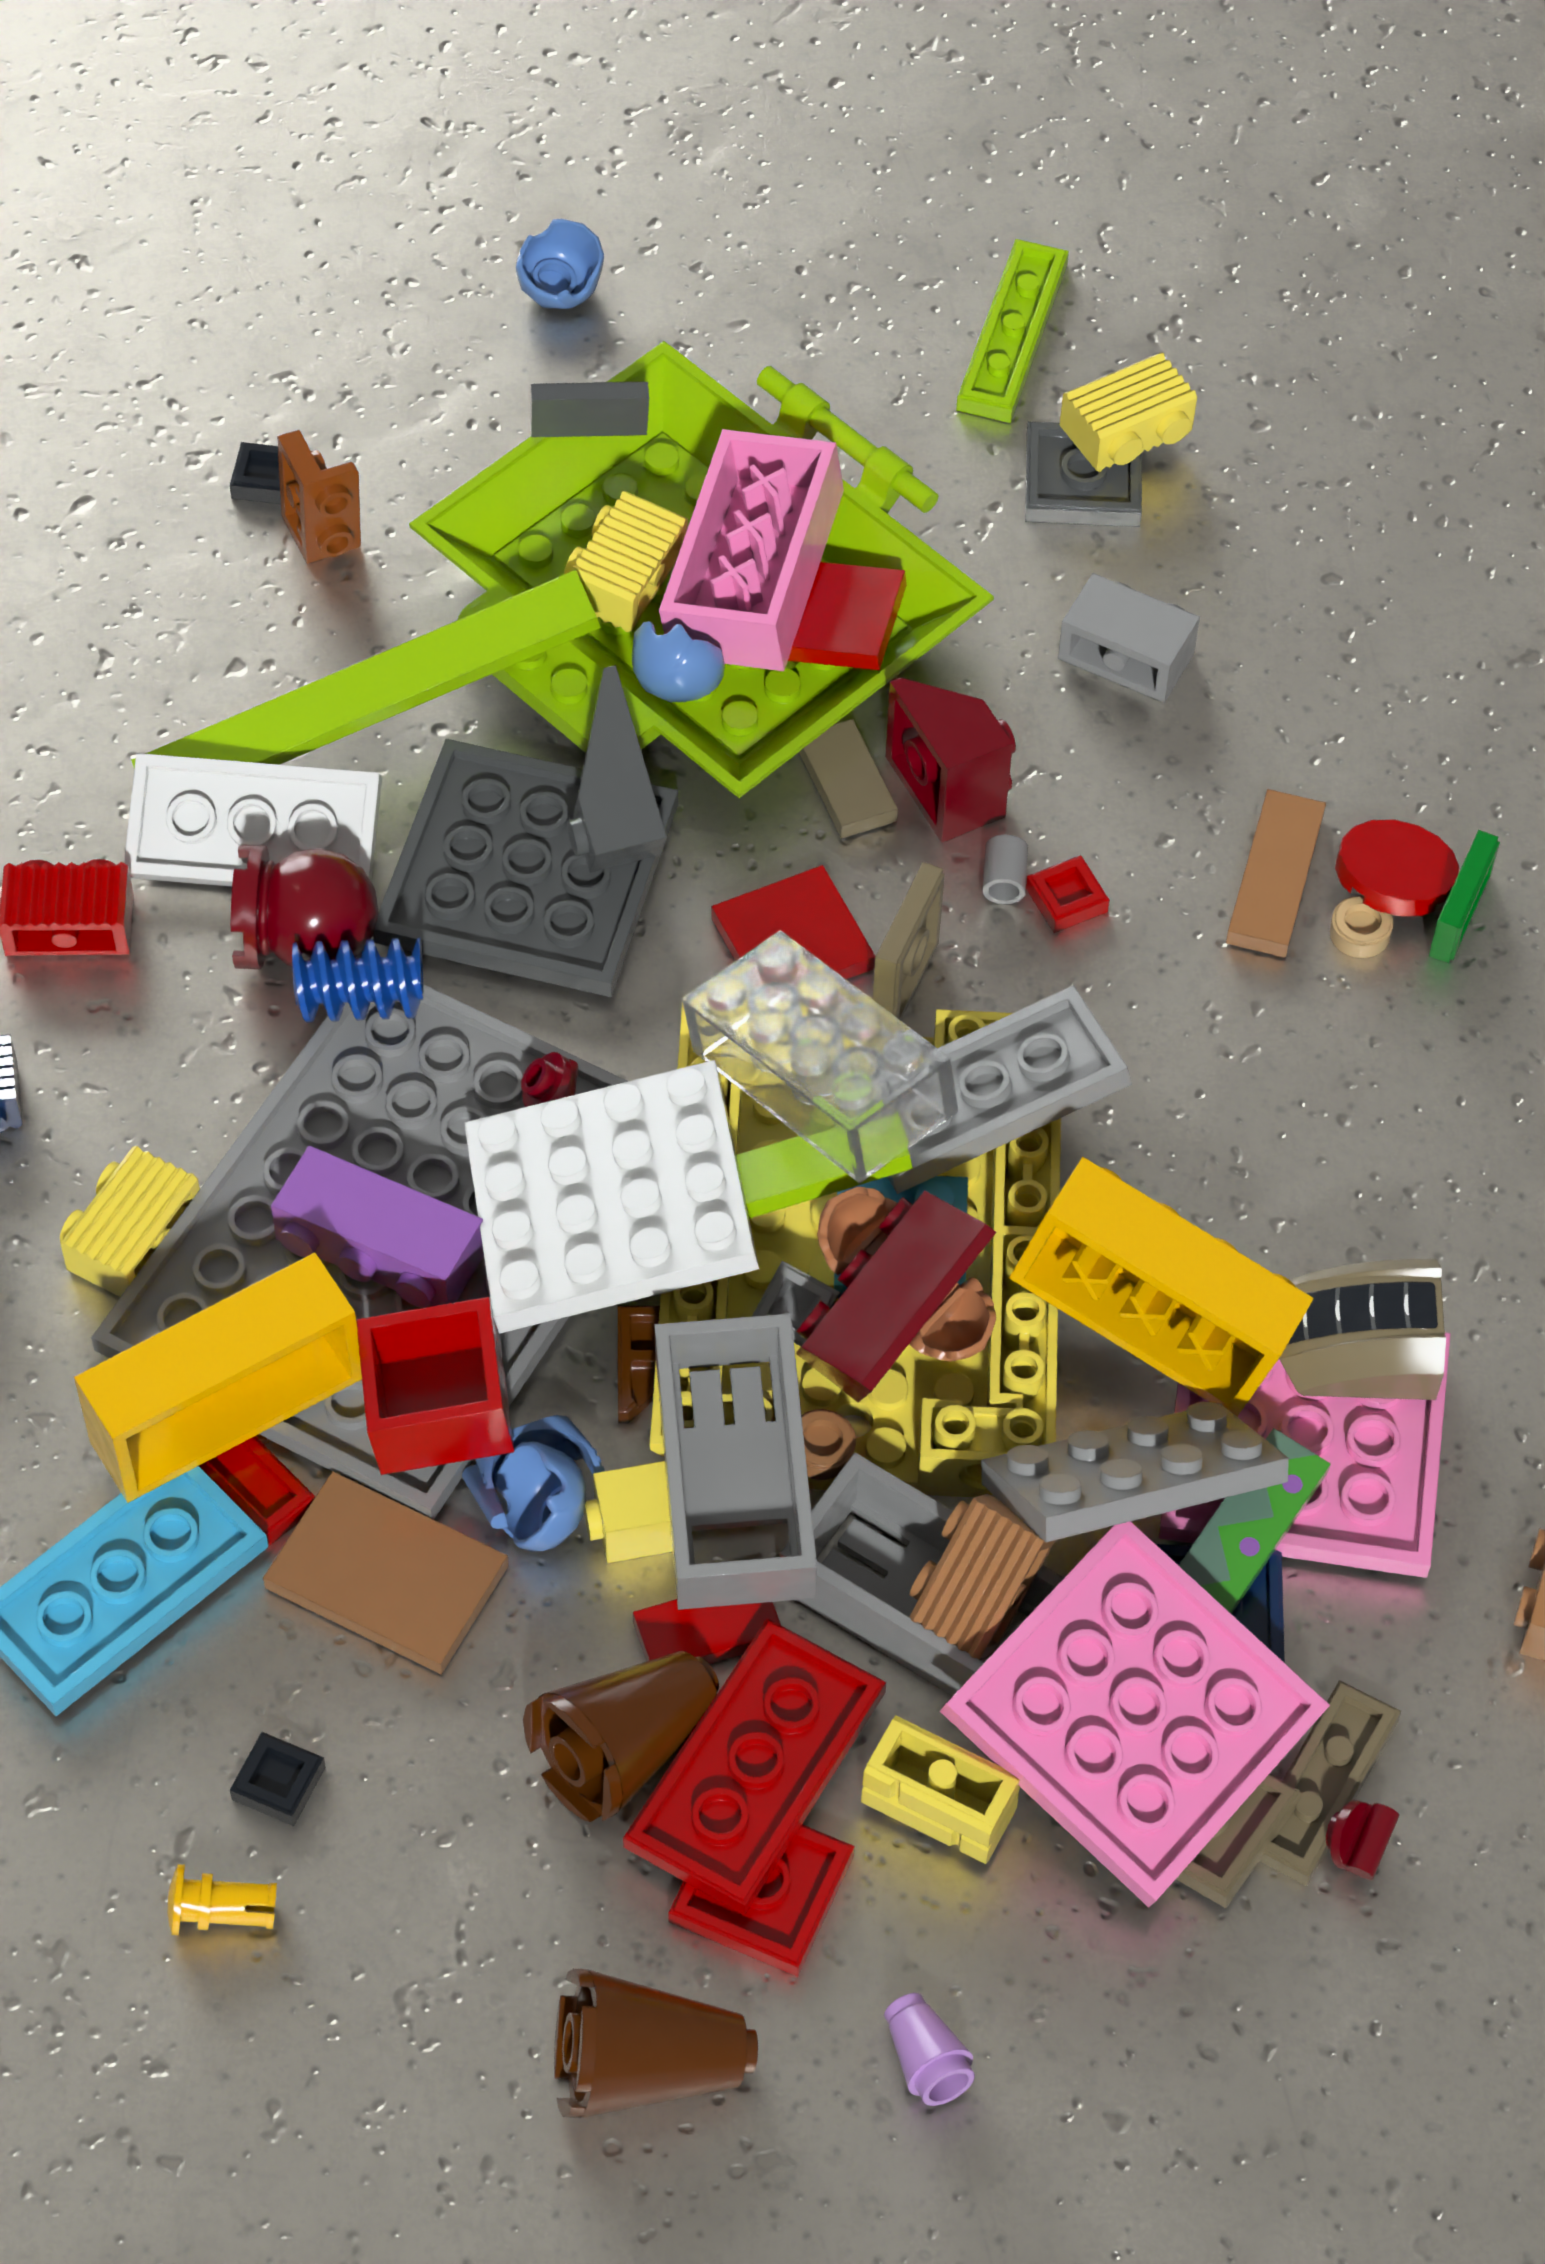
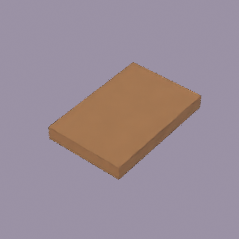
(386, 1572)

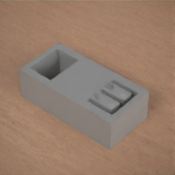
(738, 1470)
(878, 1607)

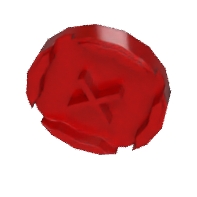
(1396, 867)

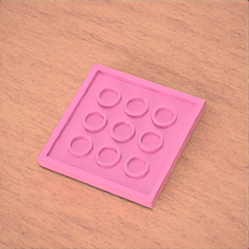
(1381, 1480)
(1135, 1710)

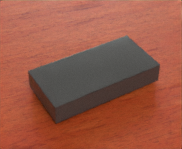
(589, 409)

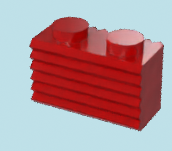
(66, 908)

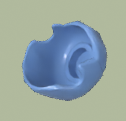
(560, 265)
(675, 665)
(542, 1495)

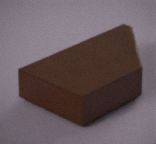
(636, 1359)

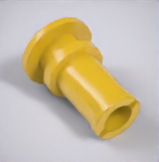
(218, 1902)

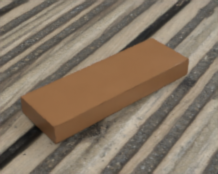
(1276, 873)

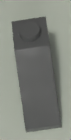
(615, 802)

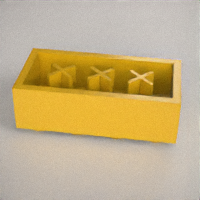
(1161, 1287)

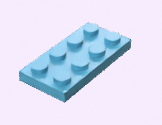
(120, 1584)

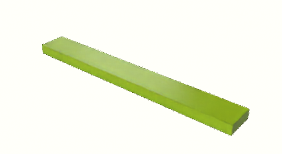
(398, 678)

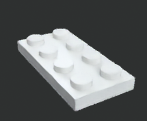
(198, 811)

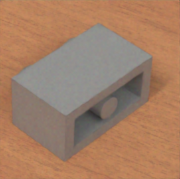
(1128, 637)

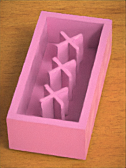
(754, 546)

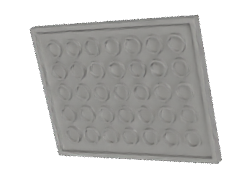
(393, 1104)

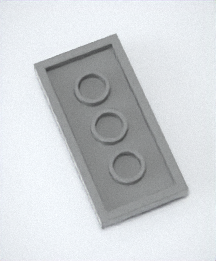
(1017, 1080)
(1133, 1471)

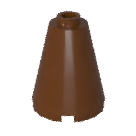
(617, 1729)
(643, 2046)

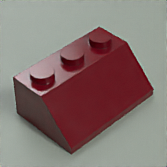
(891, 1292)

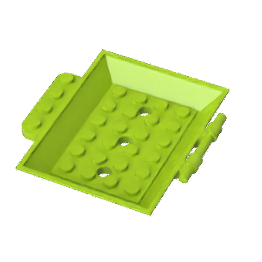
(541, 501)

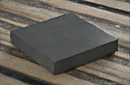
(1069, 489)

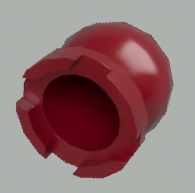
(299, 900)

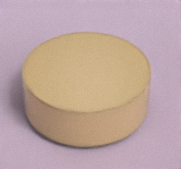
(1360, 929)

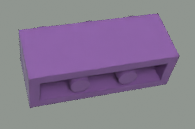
(377, 1229)

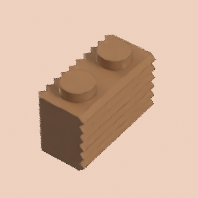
(979, 1577)

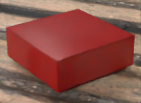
(1067, 894)

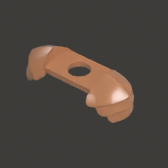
(960, 1322)

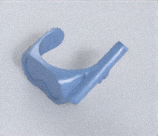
(552, 1431)

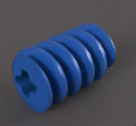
(358, 980)

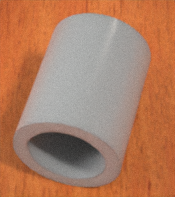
(1005, 869)

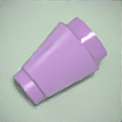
(929, 2052)

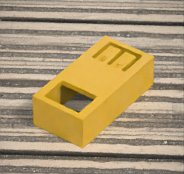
(220, 1377)

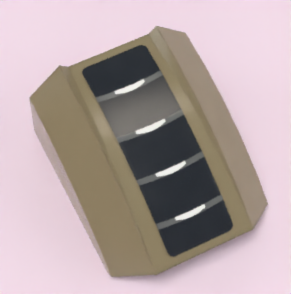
(1370, 1331)

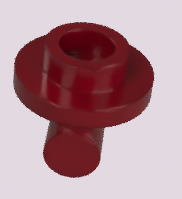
(549, 1079)
(1360, 1836)

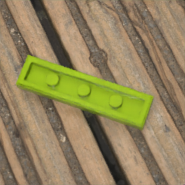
(1012, 331)

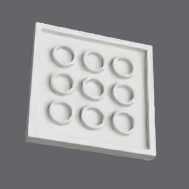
(609, 1197)

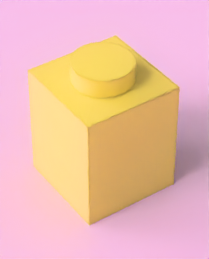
(630, 1512)

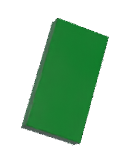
(1464, 897)

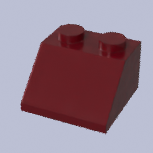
(949, 756)

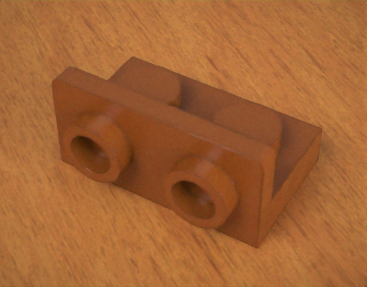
(316, 501)

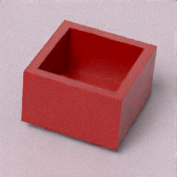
(434, 1386)

